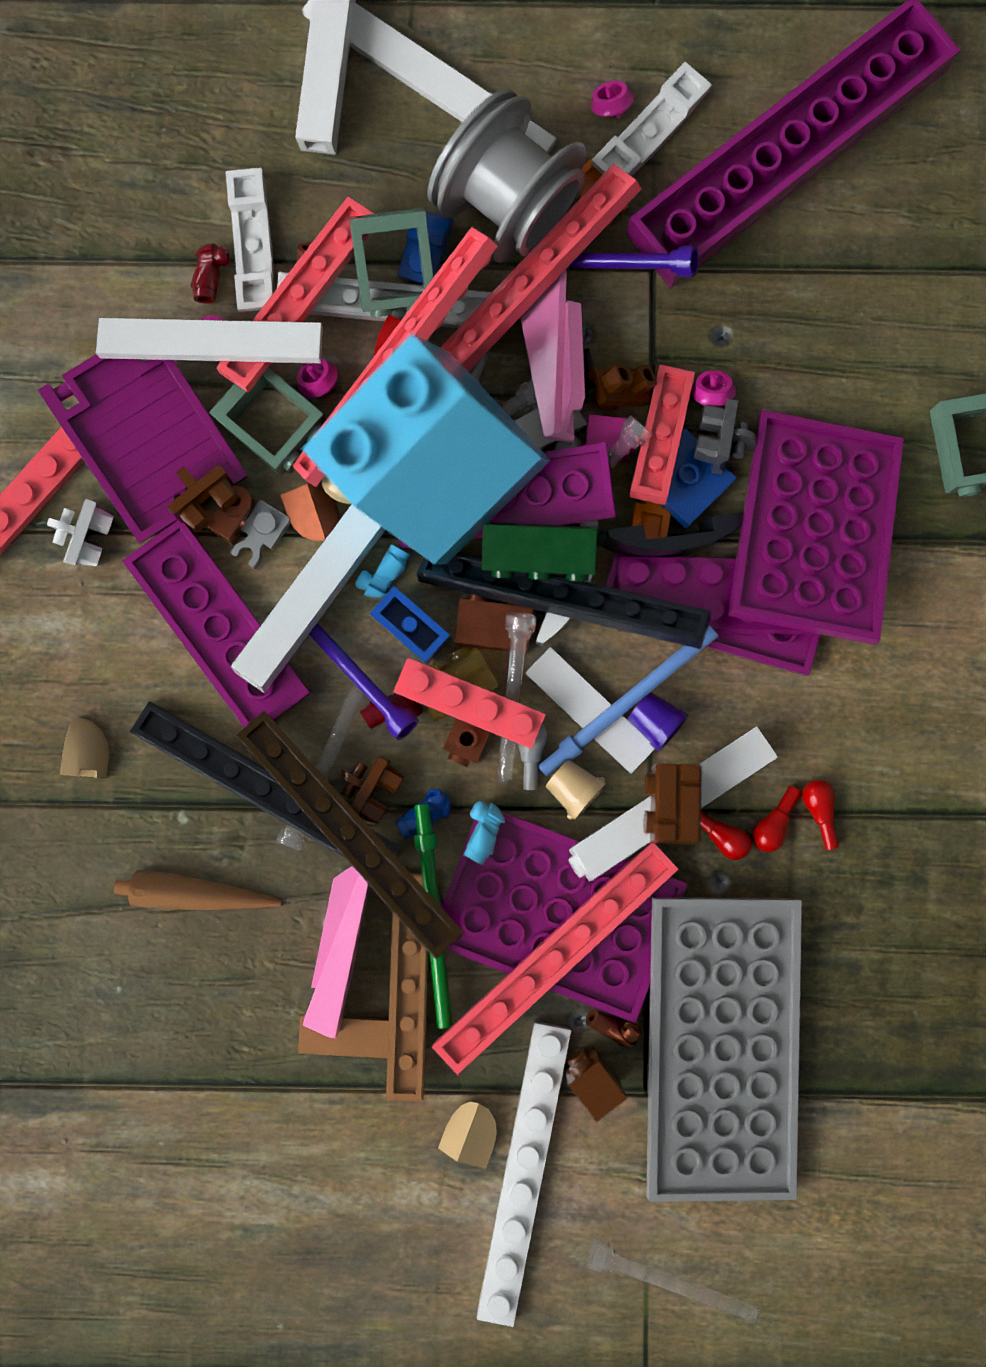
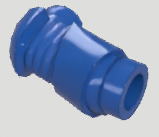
(439, 808)

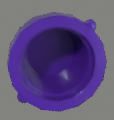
(657, 720)

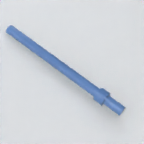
(572, 747)

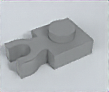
(264, 528)

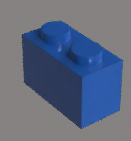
(410, 625)

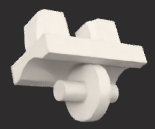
(89, 518)

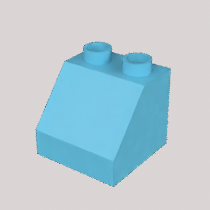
(426, 451)

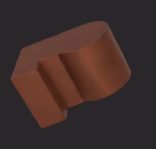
(228, 522)

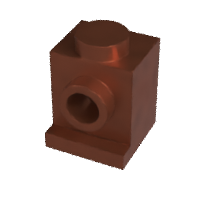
(465, 754)

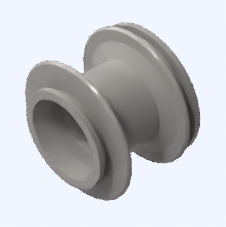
(506, 175)

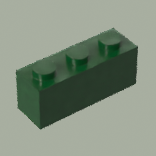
(540, 550)

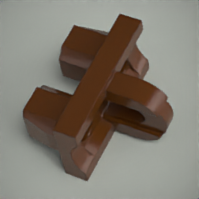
(189, 504)

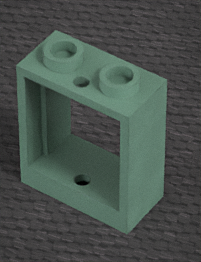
(388, 222)
(237, 400)
(947, 447)

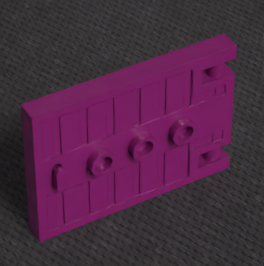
(136, 432)

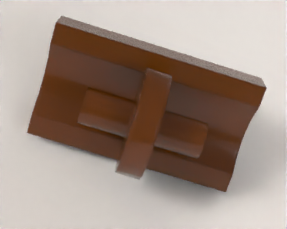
(622, 386)
(380, 774)

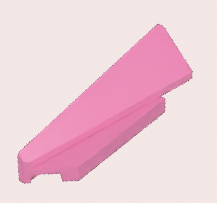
(556, 359)
(337, 952)

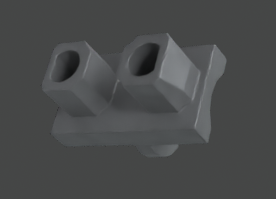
(718, 449)

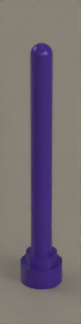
(680, 261)
(399, 720)

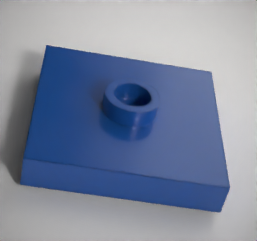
(693, 484)

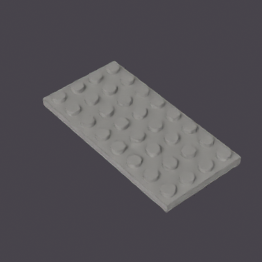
(724, 1049)

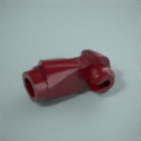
(207, 274)
(374, 716)

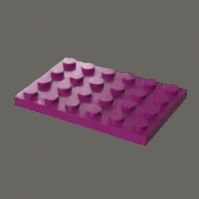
(817, 528)
(528, 894)

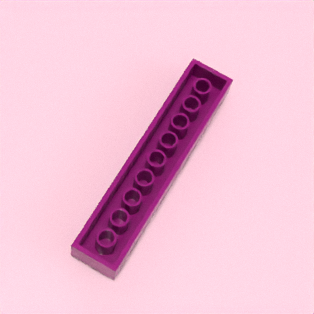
(796, 137)

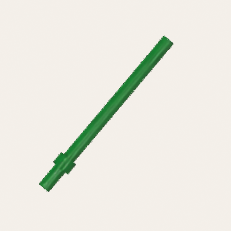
(426, 842)

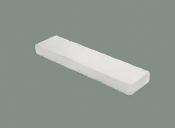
(584, 704)

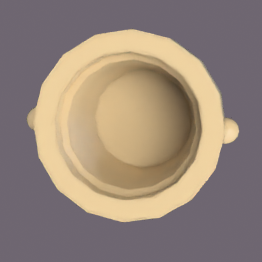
(575, 788)

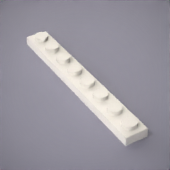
(523, 1174)

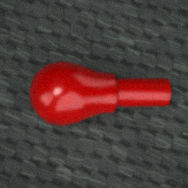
(820, 801)
(771, 830)
(730, 840)

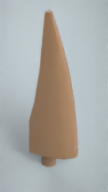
(188, 893)

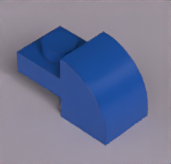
(439, 234)

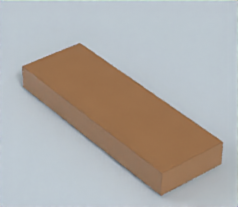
(356, 1038)

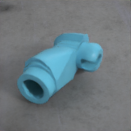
(389, 570)
(484, 835)

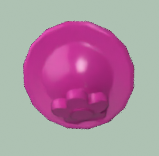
(611, 99)
(317, 378)
(713, 388)

